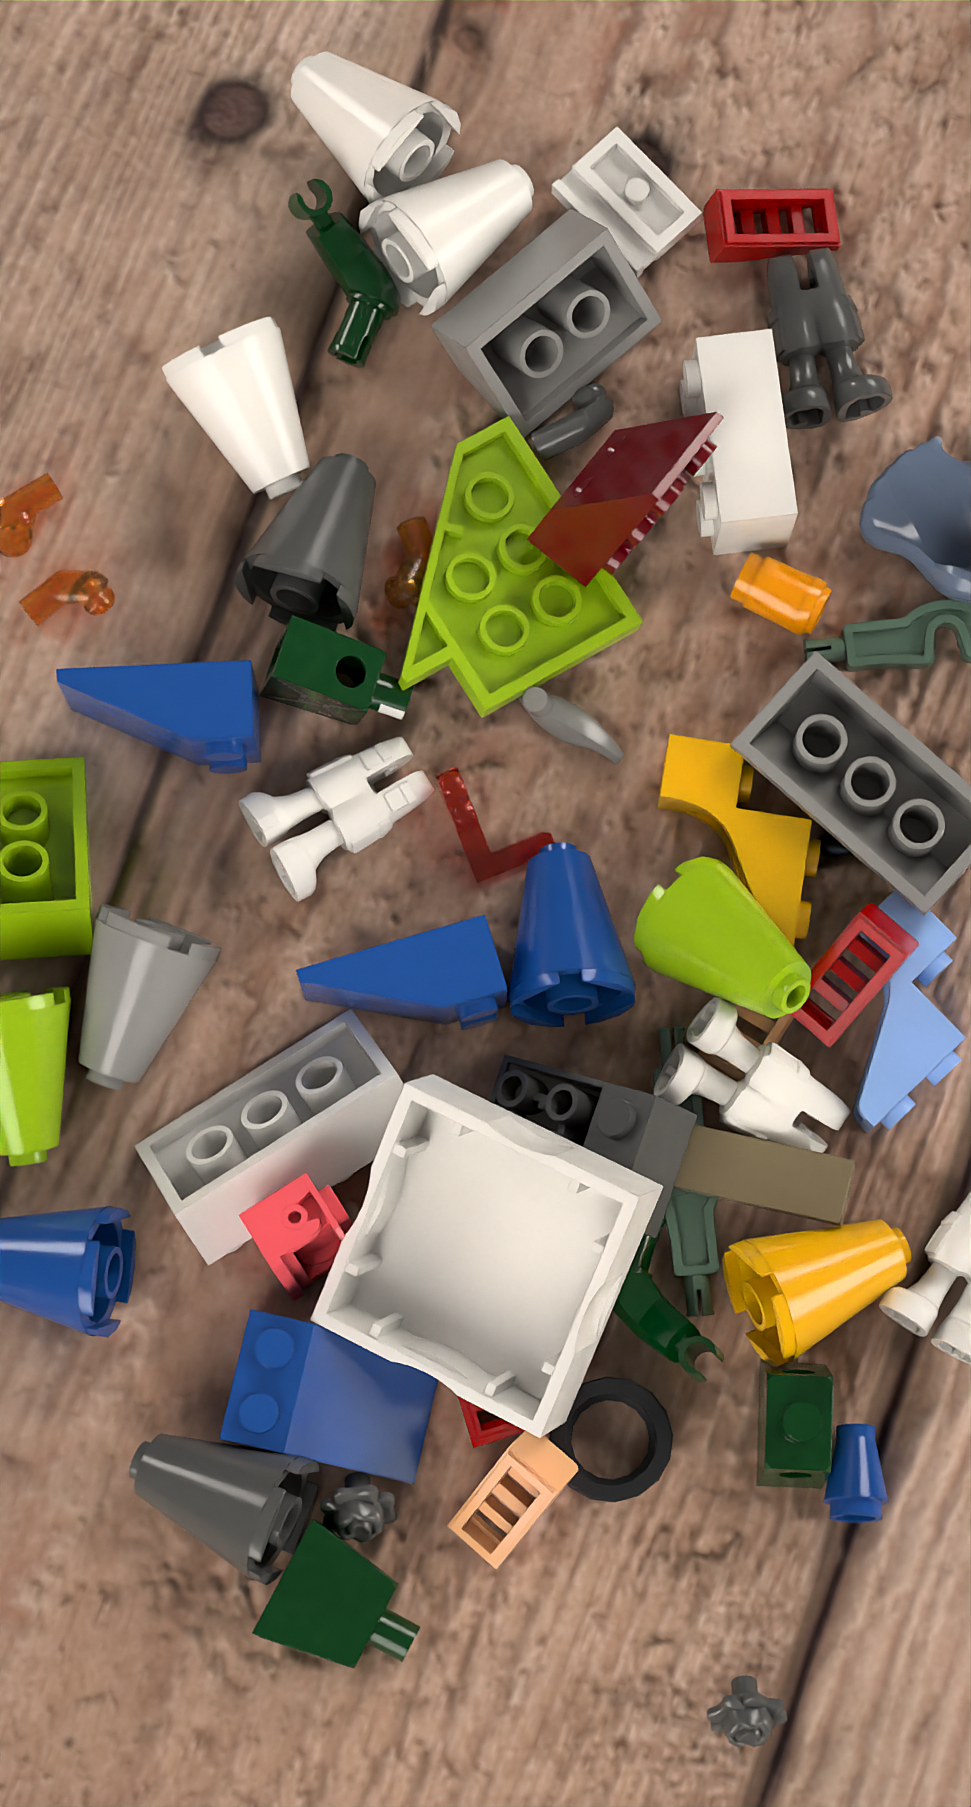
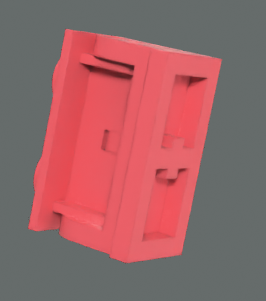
(298, 1232)

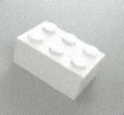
(748, 478)

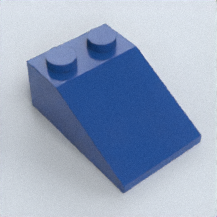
(187, 709)
(423, 977)
(327, 1399)

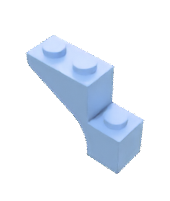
(912, 1034)

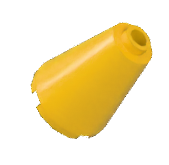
(811, 1282)

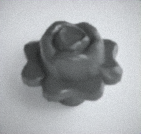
(358, 1509)
(746, 1714)

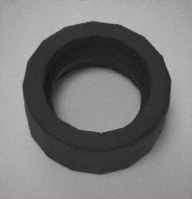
(658, 1446)

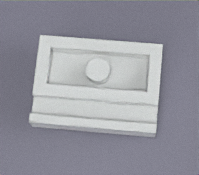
(630, 198)

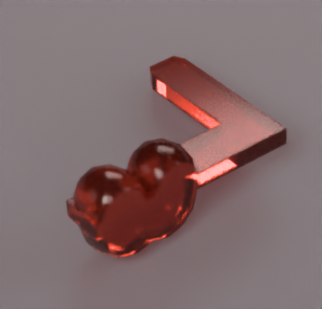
(466, 823)

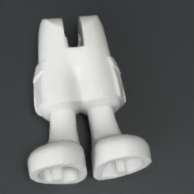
(348, 797)
(769, 1094)
(918, 1305)

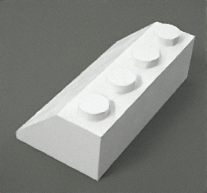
(300, 1113)

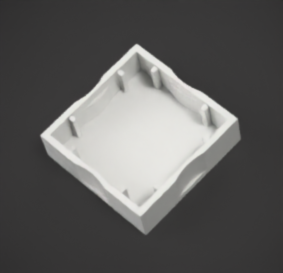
(486, 1253)

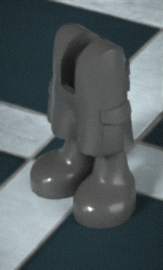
(822, 324)

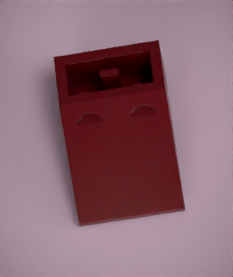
(623, 494)

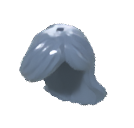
(925, 516)

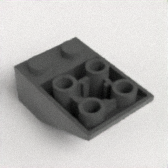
(602, 1117)

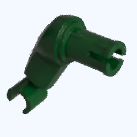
(357, 271)
(655, 1319)

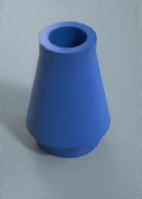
(856, 1478)

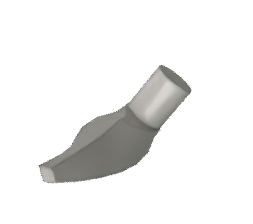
(569, 722)

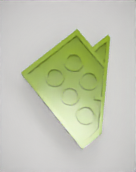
(490, 596)

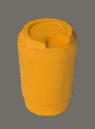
(781, 594)

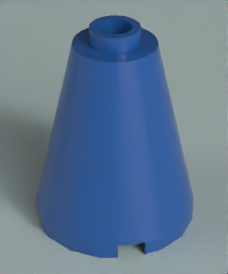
(567, 945)
(68, 1266)

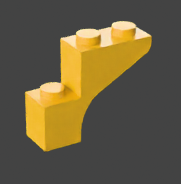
(766, 849)

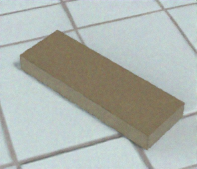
(766, 1175)

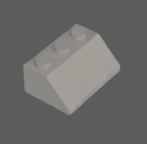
(548, 321)

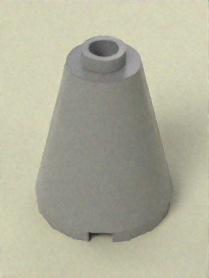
(137, 992)

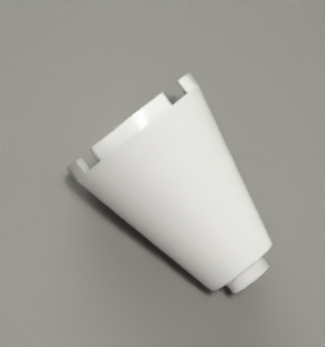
(373, 125)
(446, 229)
(246, 404)

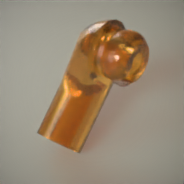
(19, 514)
(406, 585)
(69, 587)

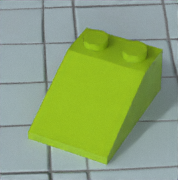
(45, 859)

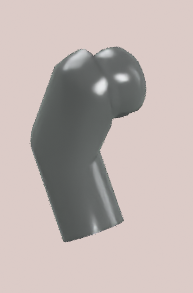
(578, 427)

